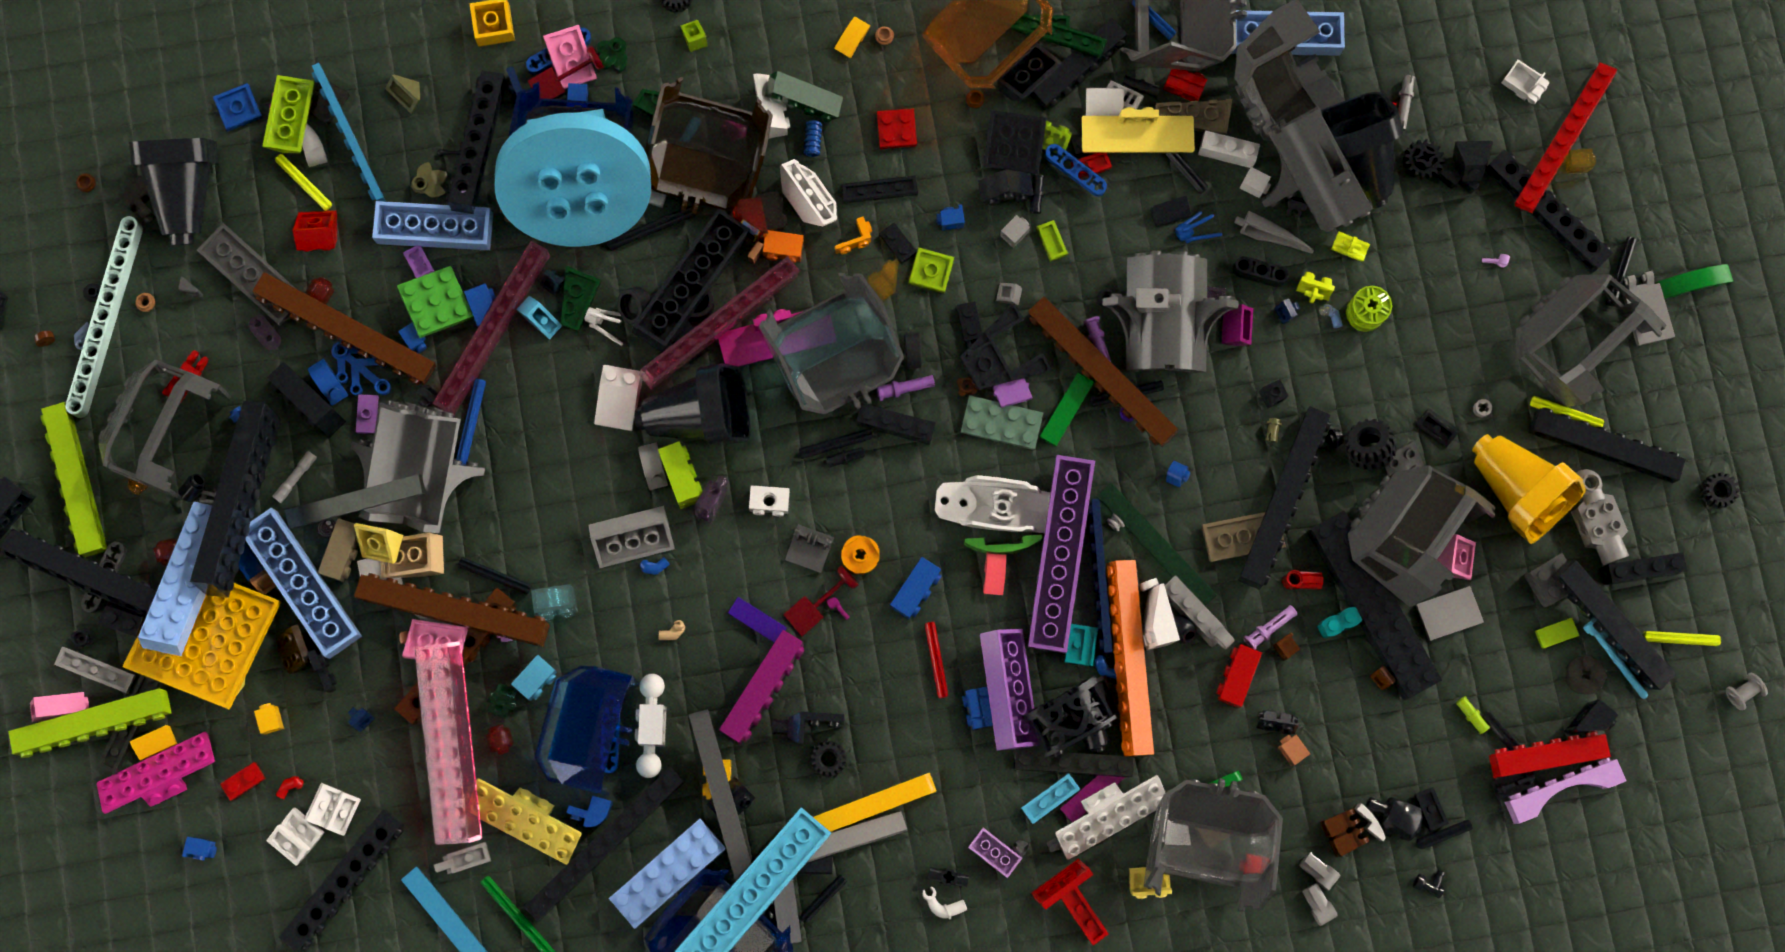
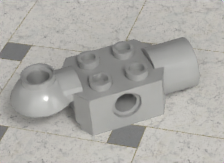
(1600, 520)

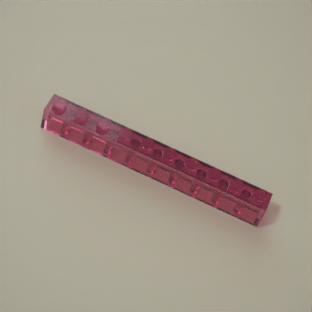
(719, 323)
(492, 328)

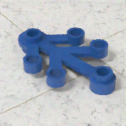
(357, 366)

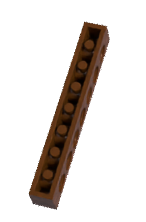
(407, 704)

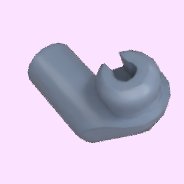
(80, 335)

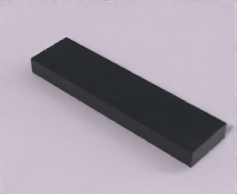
(879, 189)

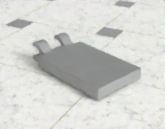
(1653, 297)

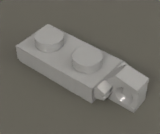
(464, 859)

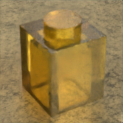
(1580, 161)

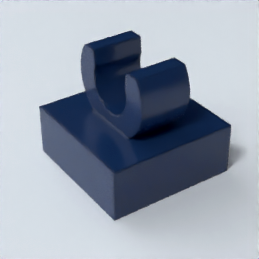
(1286, 310)
(360, 719)

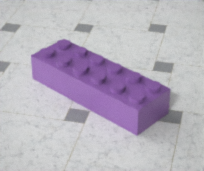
(1008, 688)

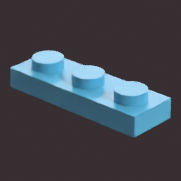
(1050, 798)

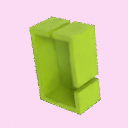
(680, 474)

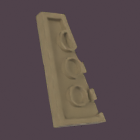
(1207, 115)

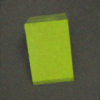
(694, 35)

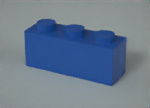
(916, 588)

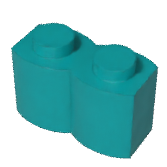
(1342, 621)

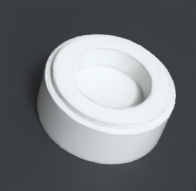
(1147, 585)

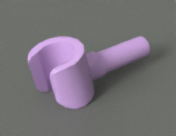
(1501, 262)

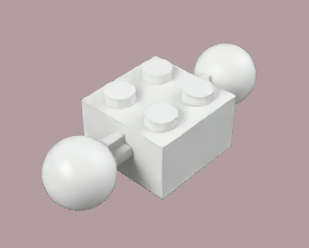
(651, 725)

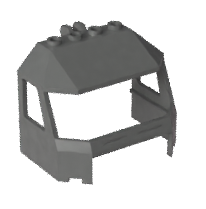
(1206, 35)
(1557, 311)
(147, 471)

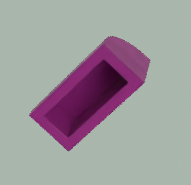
(1238, 326)

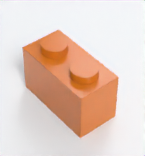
(781, 244)

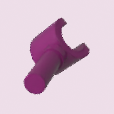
(834, 603)

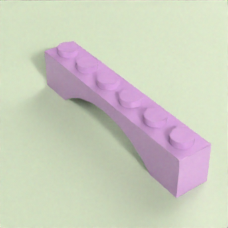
(1529, 805)

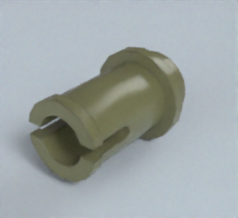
(1273, 430)

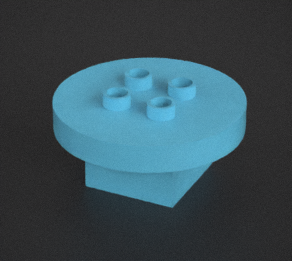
(572, 179)

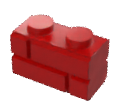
(1185, 84)

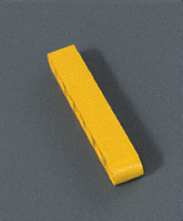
(877, 803)

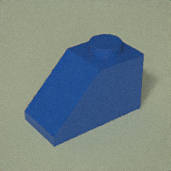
(480, 301)

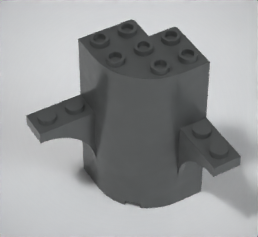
(1318, 170)
(1171, 338)
(410, 443)

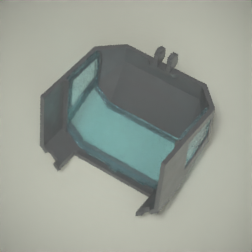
(835, 348)

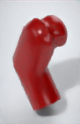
(287, 784)

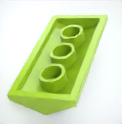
(288, 114)

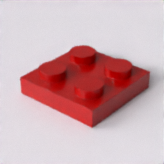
(896, 128)

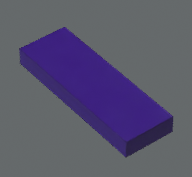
(756, 619)

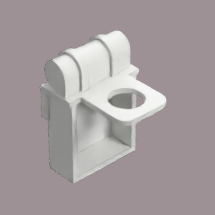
(1525, 82)

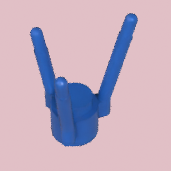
(1185, 230)

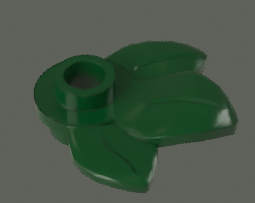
(610, 56)

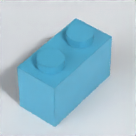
(534, 678)

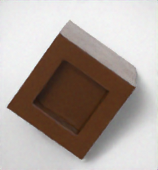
(1286, 647)

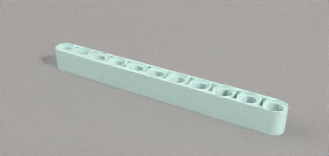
(106, 326)

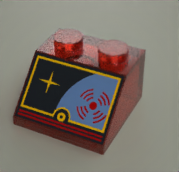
(751, 214)

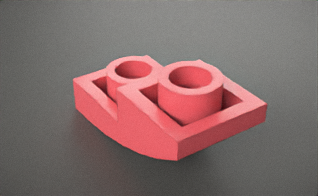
(994, 573)

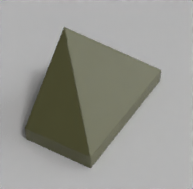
(404, 91)

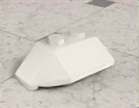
(807, 194)

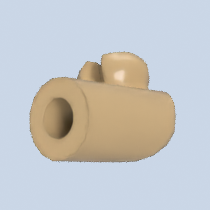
(674, 633)

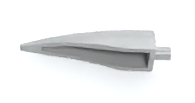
(1266, 230)

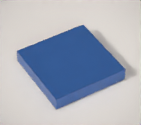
(237, 107)

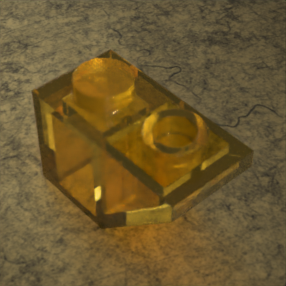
(885, 280)

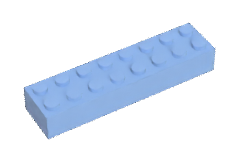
(301, 584)
(176, 598)

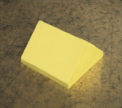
(378, 543)

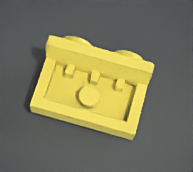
(1137, 888)

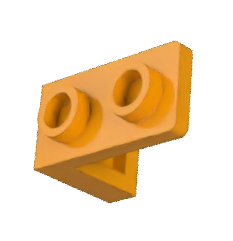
(860, 242)

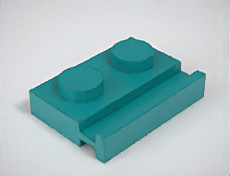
(1081, 645)

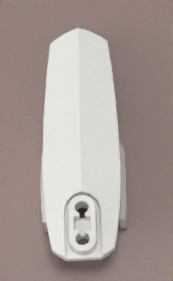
(994, 504)

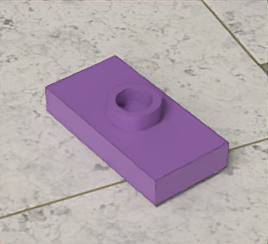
(418, 261)
(367, 414)

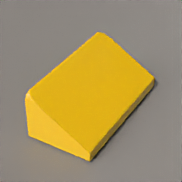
(153, 742)

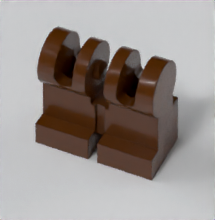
(1343, 841)

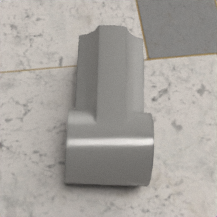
(1323, 874)
(1321, 908)

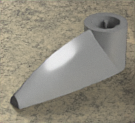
(313, 148)

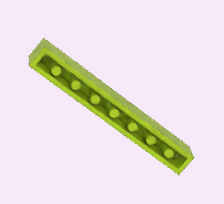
(74, 480)
(90, 722)

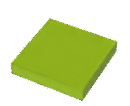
(931, 270)

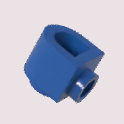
(1177, 474)

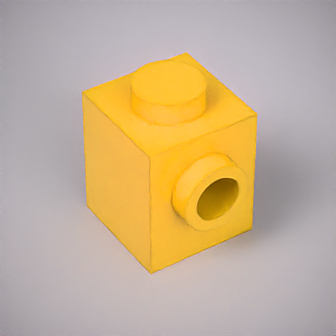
(268, 719)

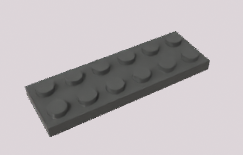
(240, 266)

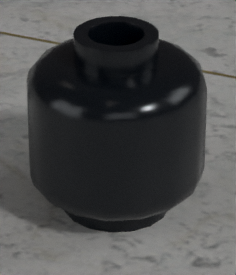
(1185, 628)
(1096, 741)

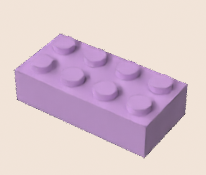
(995, 852)

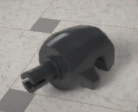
(1397, 817)

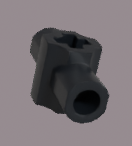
(937, 875)

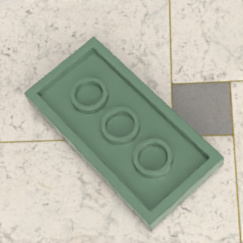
(1005, 425)

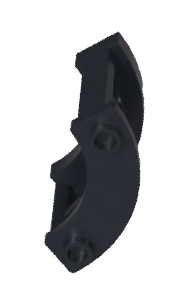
(1043, 712)

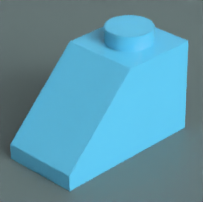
(539, 317)

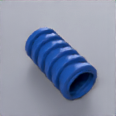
(812, 138)

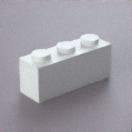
(1228, 149)

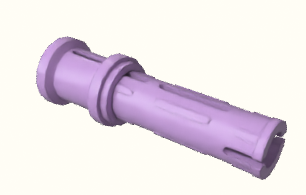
(1263, 632)

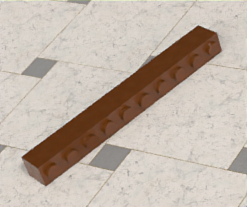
(343, 328)
(1102, 371)
(452, 610)

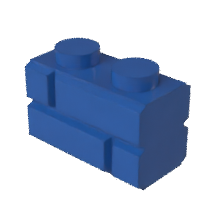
(979, 708)

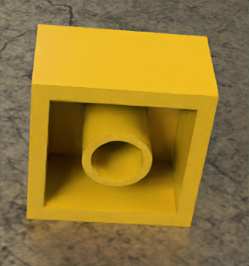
(492, 22)

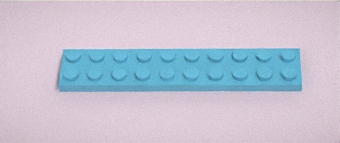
(758, 886)

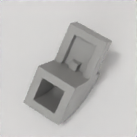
(652, 466)

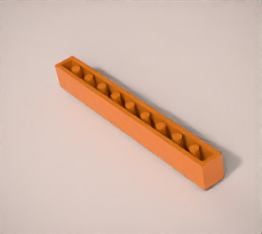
(1129, 658)

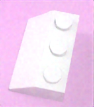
(779, 121)

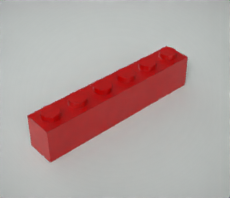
(1550, 755)

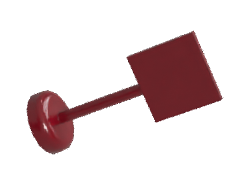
(549, 82)
(805, 615)

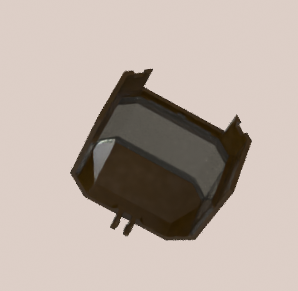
(705, 149)

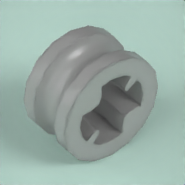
(1482, 402)
(1115, 522)

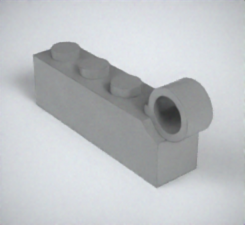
(1191, 607)

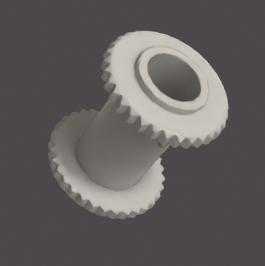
(1746, 691)

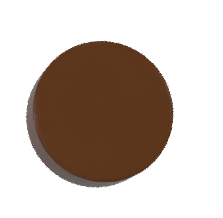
(44, 338)

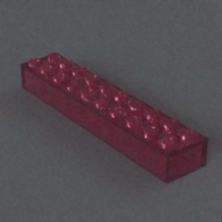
(448, 743)

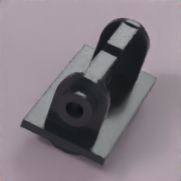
(1286, 723)
(1512, 784)

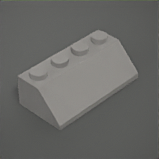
(631, 537)

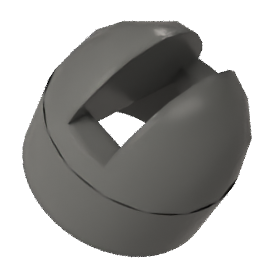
(1021, 848)

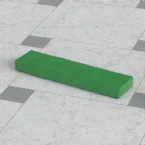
(1066, 409)

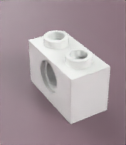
(760, 493)

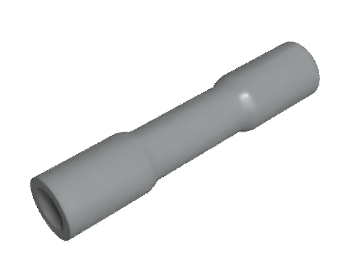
(286, 487)

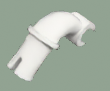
(944, 911)

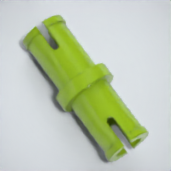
(1472, 715)

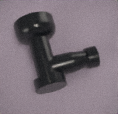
(1435, 888)

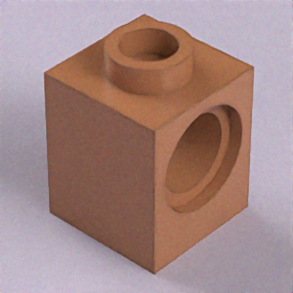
(1293, 749)

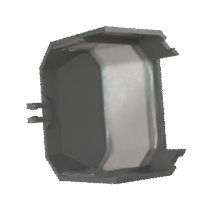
(1216, 839)

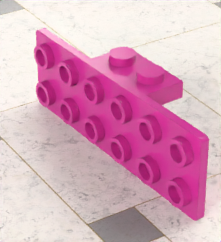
(747, 343)
(156, 776)

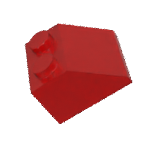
(315, 230)

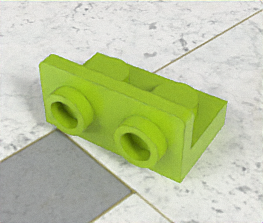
(1054, 135)

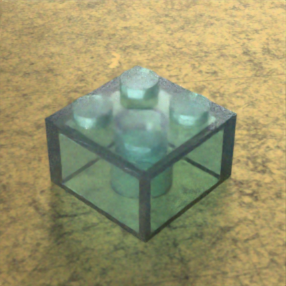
(554, 601)

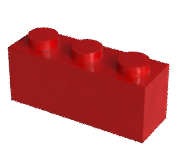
(1238, 675)

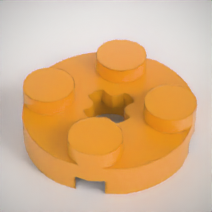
(870, 559)

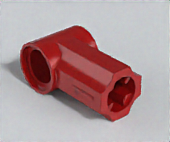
(1304, 580)

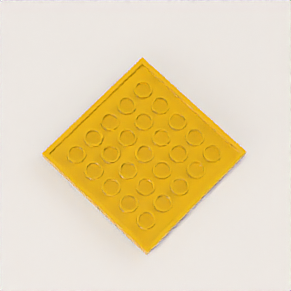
(217, 650)

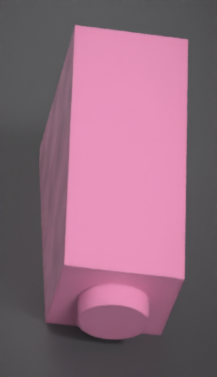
(54, 706)

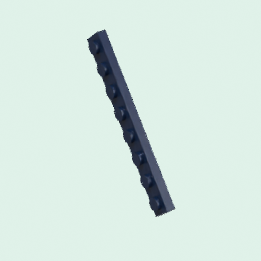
(1100, 584)

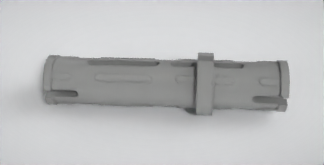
(1405, 95)

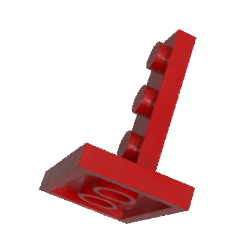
(1065, 887)

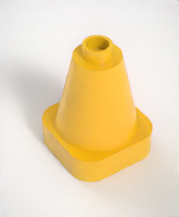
(1527, 485)

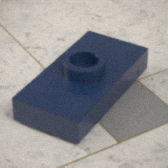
(515, 86)

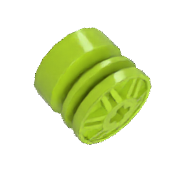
(1364, 317)

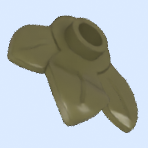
(432, 181)

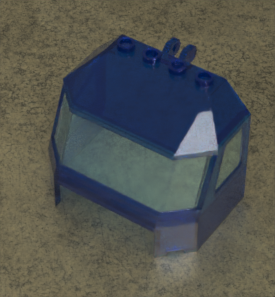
(582, 727)

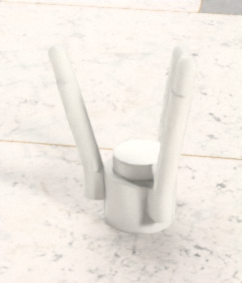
(596, 316)

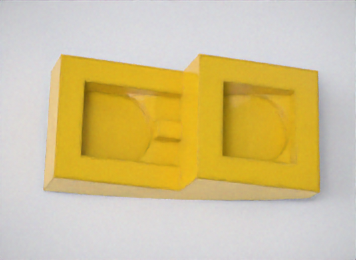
(852, 37)

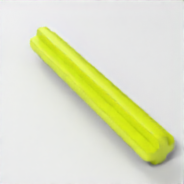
(303, 182)
(1538, 403)
(1682, 638)

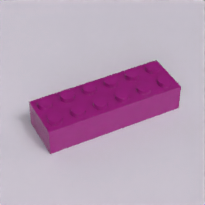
(762, 687)

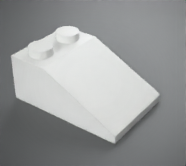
(618, 397)
(1158, 620)

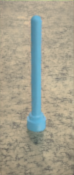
(1616, 659)

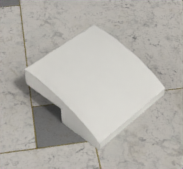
(332, 809)
(295, 836)

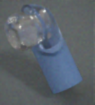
(1332, 312)

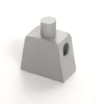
(1147, 300)

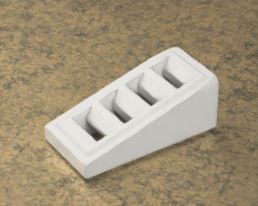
(1130, 93)

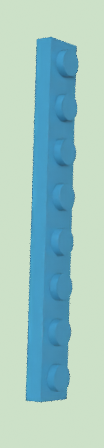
(343, 126)

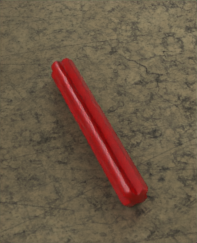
(936, 660)

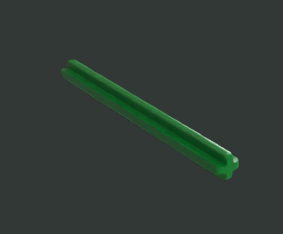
(514, 913)

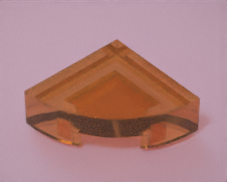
(136, 487)

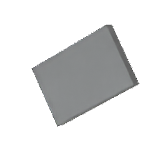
(1449, 613)

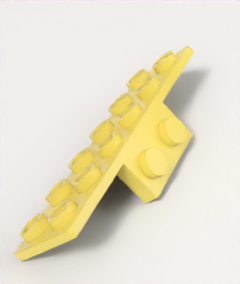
(1138, 133)
(527, 820)

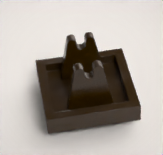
(293, 649)

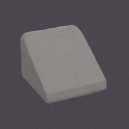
(1009, 293)

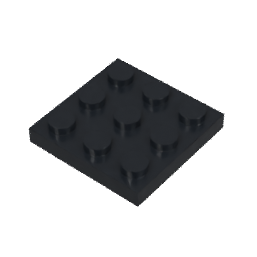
(1014, 142)

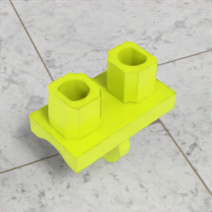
(1350, 246)
(1315, 289)

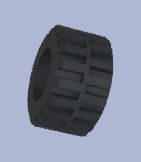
(1372, 456)

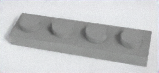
(95, 670)

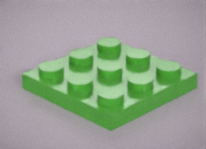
(435, 301)

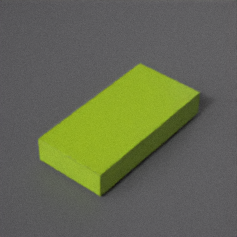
(1052, 240)
(1556, 633)

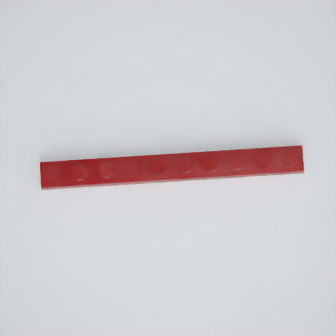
(1565, 137)

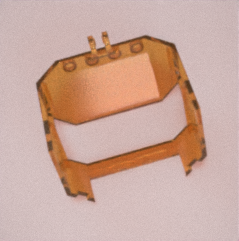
(972, 26)

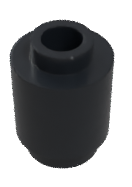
(192, 488)

